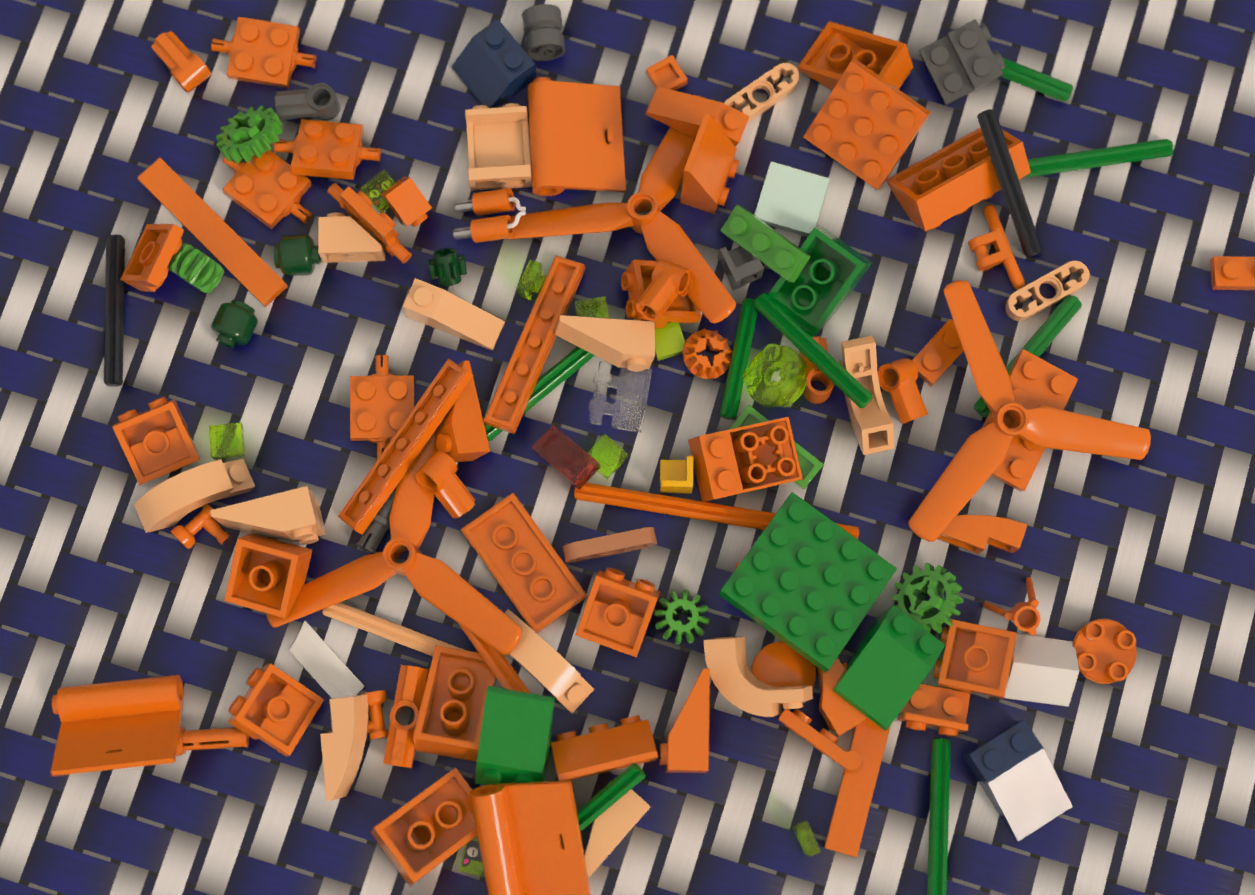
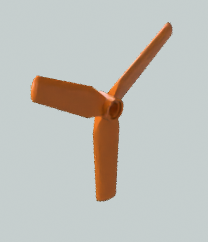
(661, 234)
(988, 446)
(429, 576)

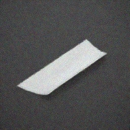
(324, 664)

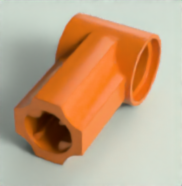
(184, 66)
(667, 283)
(813, 374)
(902, 388)
(439, 478)

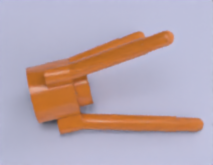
(1023, 614)

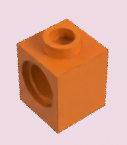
(406, 202)

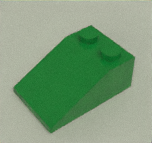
(823, 282)
(888, 666)
(514, 737)

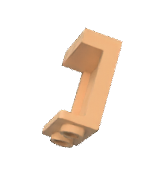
(498, 147)

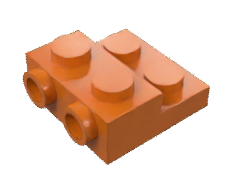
(152, 255)
(636, 281)
(155, 440)
(618, 611)
(975, 659)
(274, 709)

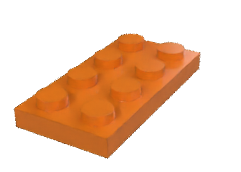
(1034, 386)

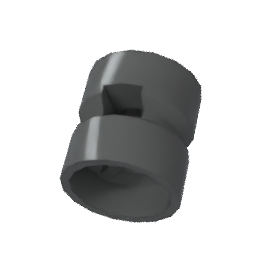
(543, 28)

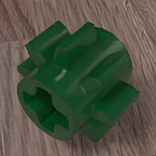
(447, 266)

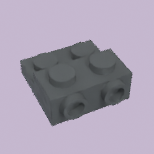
(962, 61)

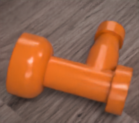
(201, 520)
(376, 723)

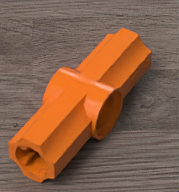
(409, 694)

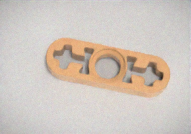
(782, 89)
(1061, 273)

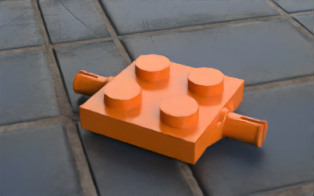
(263, 52)
(327, 149)
(267, 189)
(377, 225)
(379, 405)

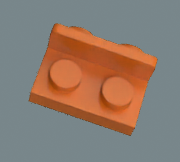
(937, 709)

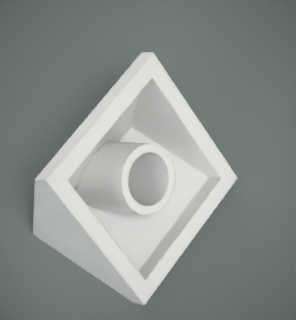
(1042, 671)

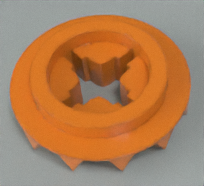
(699, 364)

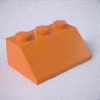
(603, 749)

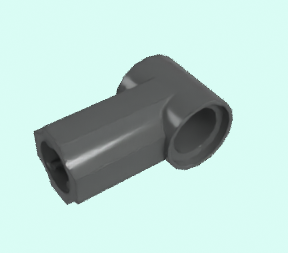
(304, 103)

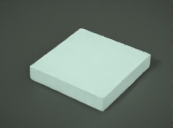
(791, 199)

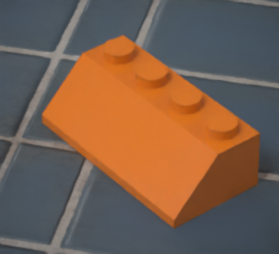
(953, 179)

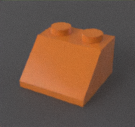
(267, 574)

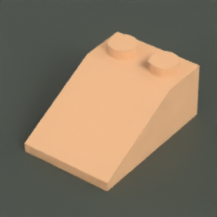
(283, 516)

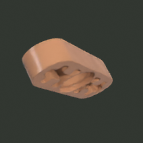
(609, 545)

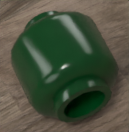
(296, 255)
(234, 324)

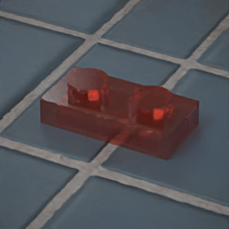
(566, 457)

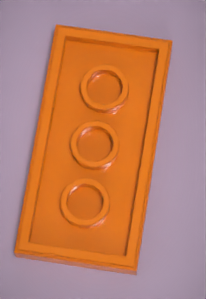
(524, 563)

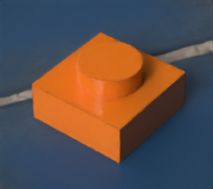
(667, 74)

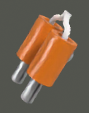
(494, 227)

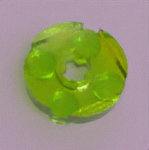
(762, 368)

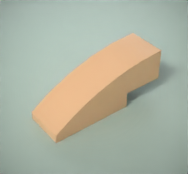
(344, 744)

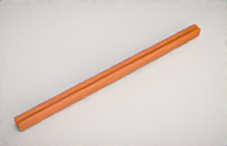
(681, 507)

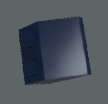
(494, 66)

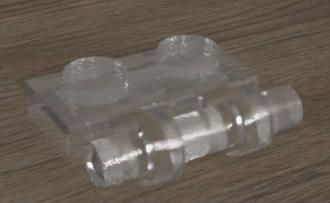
(630, 399)

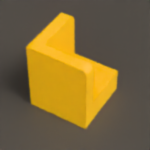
(676, 476)

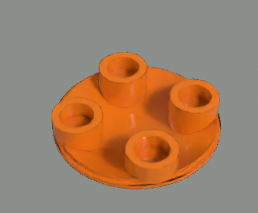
(1105, 651)
(783, 667)

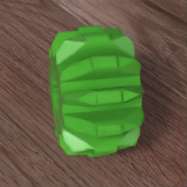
(196, 268)
(676, 626)

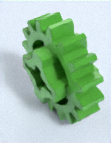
(249, 134)
(929, 584)

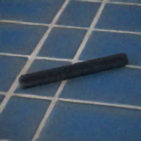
(1009, 182)
(114, 311)

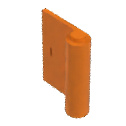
(570, 138)
(117, 724)
(523, 842)

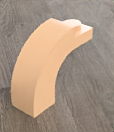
(872, 423)
(191, 489)
(549, 667)
(740, 686)

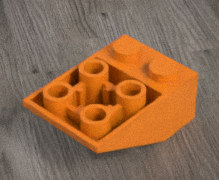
(745, 459)

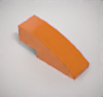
(977, 531)

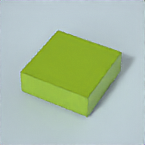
(669, 341)

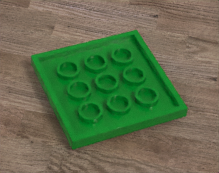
(808, 582)

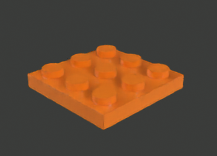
(866, 124)

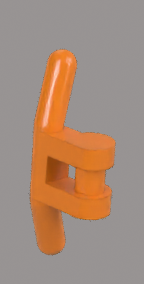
(1004, 253)

